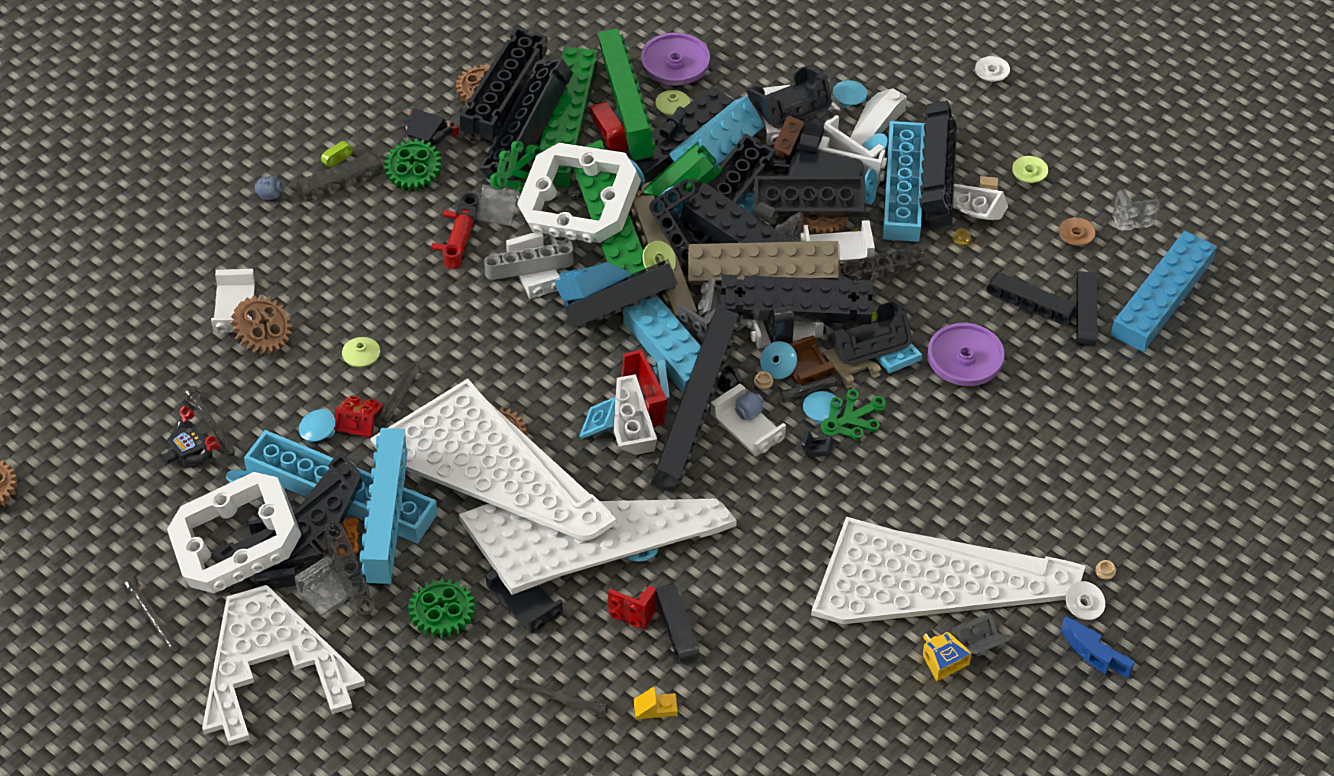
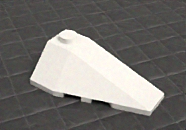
(878, 113)
(980, 202)
(632, 421)

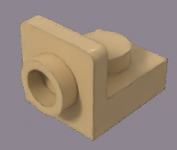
(988, 183)

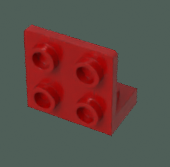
(357, 415)
(633, 611)

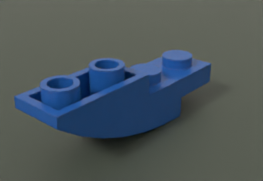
(1088, 646)

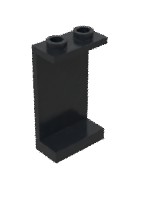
(275, 578)
(530, 607)

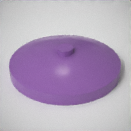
(675, 58)
(965, 354)

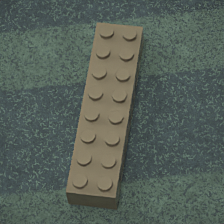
(772, 259)

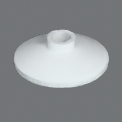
(992, 68)
(1090, 595)

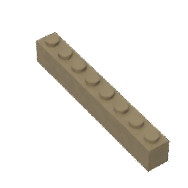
(652, 232)

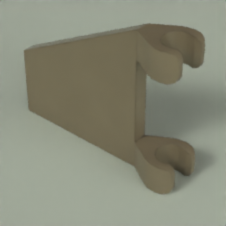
(845, 371)

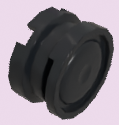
(729, 379)

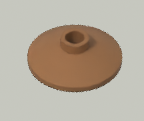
(1077, 231)

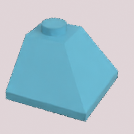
(599, 419)

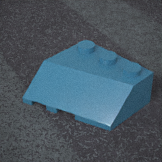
(586, 281)

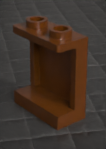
(789, 138)
(810, 362)

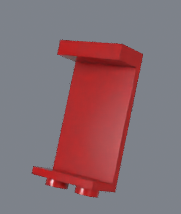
(656, 401)

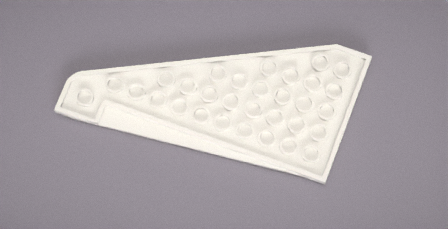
(481, 453)
(533, 553)
(905, 574)

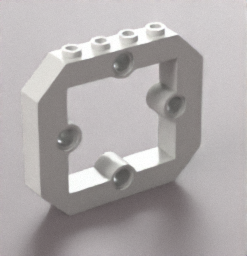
(616, 199)
(223, 502)

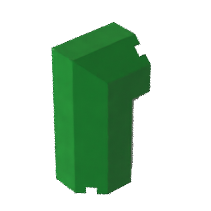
(694, 163)

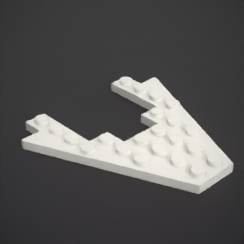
(261, 628)

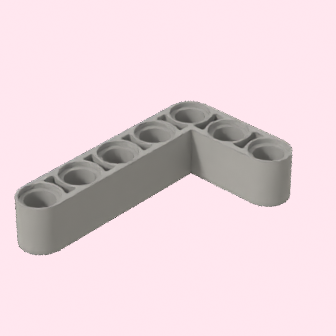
(530, 260)

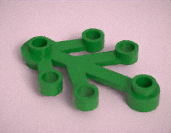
(499, 179)
(852, 417)

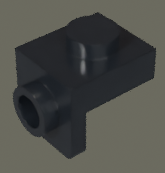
(817, 446)

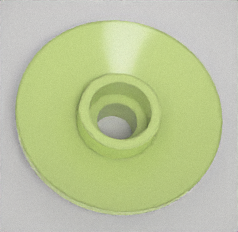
(670, 100)
(1030, 169)
(660, 251)
(361, 352)

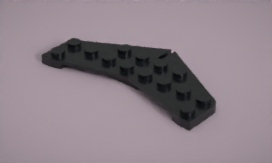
(324, 504)

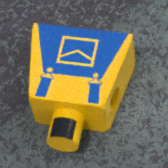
(944, 654)

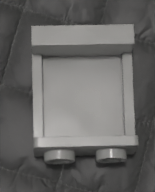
(712, 298)

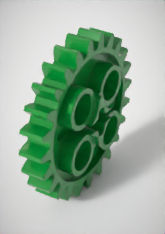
(413, 165)
(441, 608)

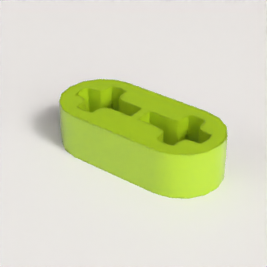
(336, 154)

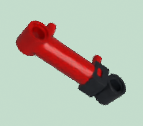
(465, 221)

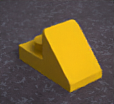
(654, 706)

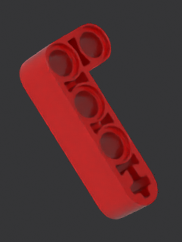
(609, 127)

